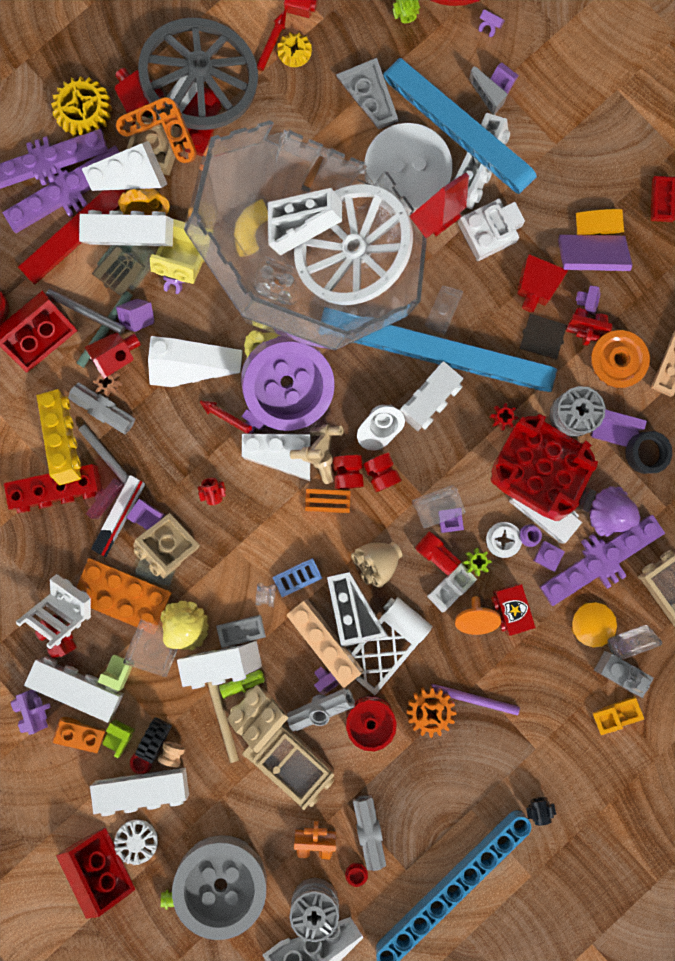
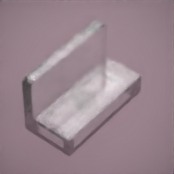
(438, 506)

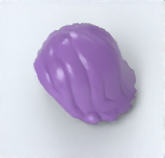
(613, 512)

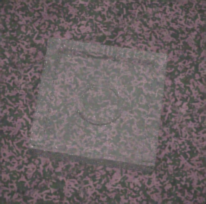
(149, 651)

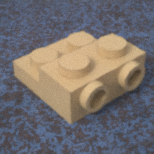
(158, 142)
(165, 546)
(257, 718)

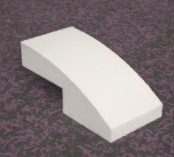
(451, 588)

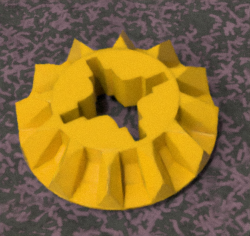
(300, 56)

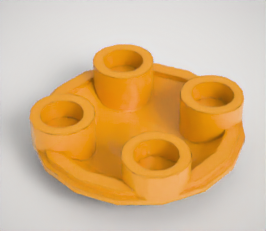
(594, 624)

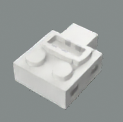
(491, 228)

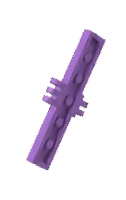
(46, 159)
(64, 192)
(601, 560)

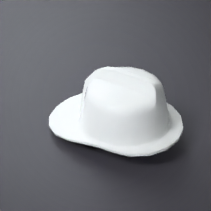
(380, 427)

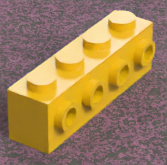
(58, 437)

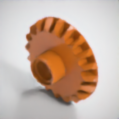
(632, 352)

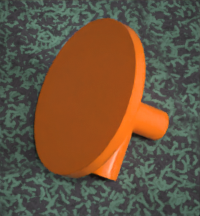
(477, 619)

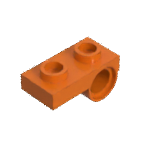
(77, 735)

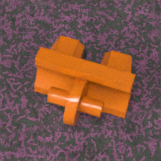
(315, 840)

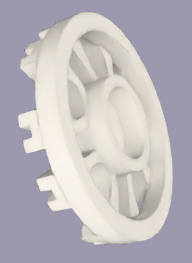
(136, 842)

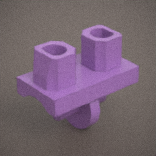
(32, 711)

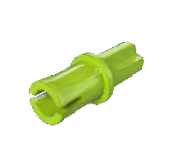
(252, 679)

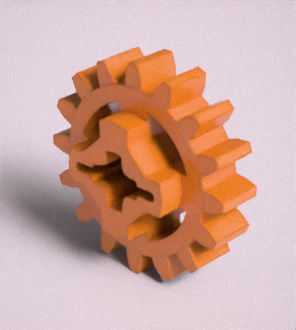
(428, 718)

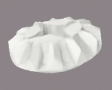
(511, 532)

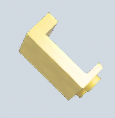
(179, 261)

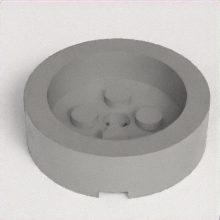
(213, 911)

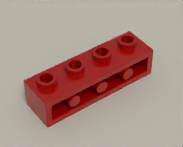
(44, 490)

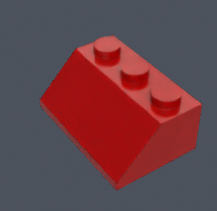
(442, 208)
(35, 331)
(95, 873)

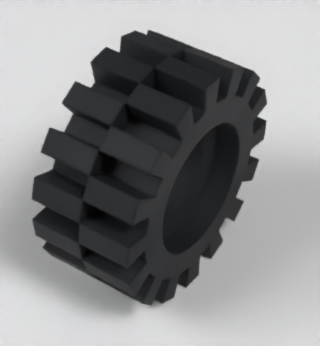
(153, 740)

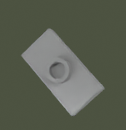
(241, 631)

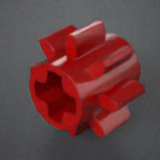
(508, 413)
(211, 491)

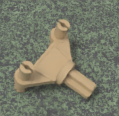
(319, 452)

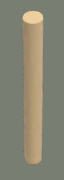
(222, 719)

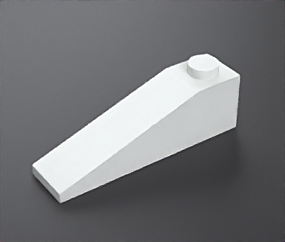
(182, 361)
(331, 949)

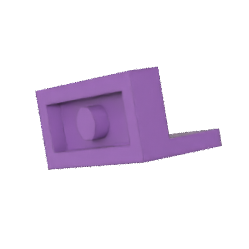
(618, 428)

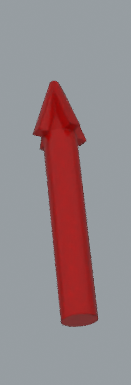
(278, 26)
(210, 407)

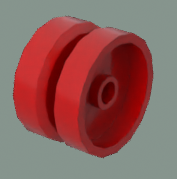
(366, 736)

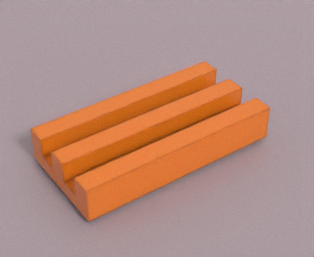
(322, 500)

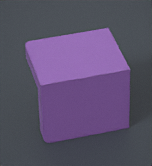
(135, 314)
(145, 514)

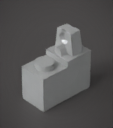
(623, 674)

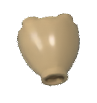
(377, 562)

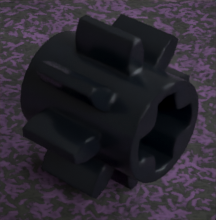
(541, 811)

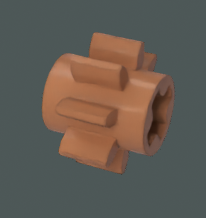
(110, 387)

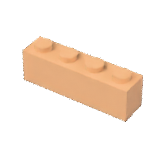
(325, 643)

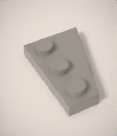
(370, 92)

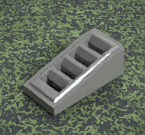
(490, 92)

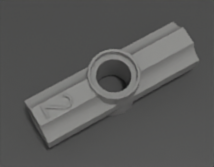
(101, 408)
(320, 709)
(369, 832)

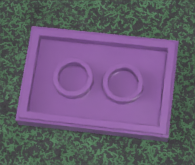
(594, 252)

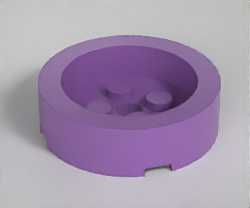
(291, 405)

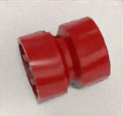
(348, 472)
(382, 472)

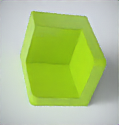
(118, 737)

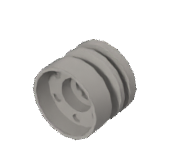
(566, 417)
(317, 896)

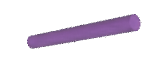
(478, 700)

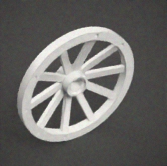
(363, 253)

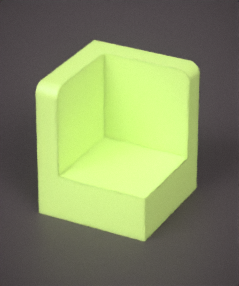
(115, 674)

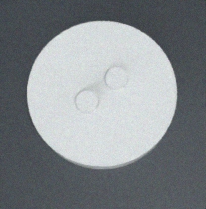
(413, 158)

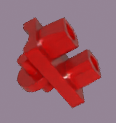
(588, 328)
(66, 646)

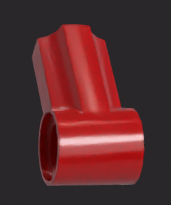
(433, 550)

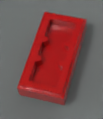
(663, 199)

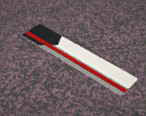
(118, 516)

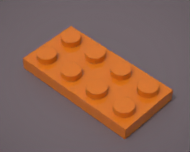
(122, 594)

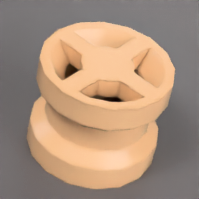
(171, 754)

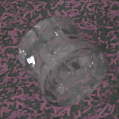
(265, 594)

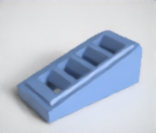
(314, 569)

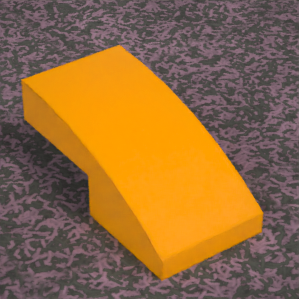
(600, 221)
(617, 715)

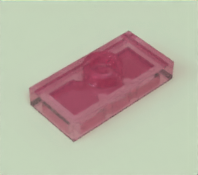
(105, 498)

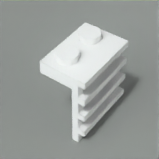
(66, 602)

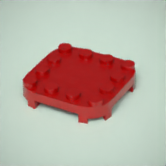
(543, 468)

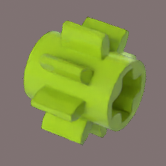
(406, 10)
(473, 567)

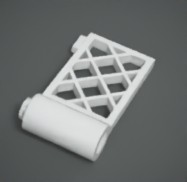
(408, 625)

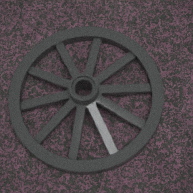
(197, 74)

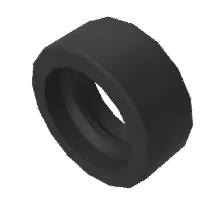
(665, 452)

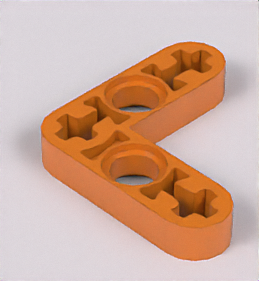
(167, 122)

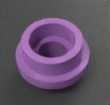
(535, 532)

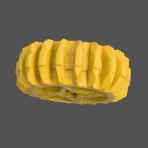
(68, 105)

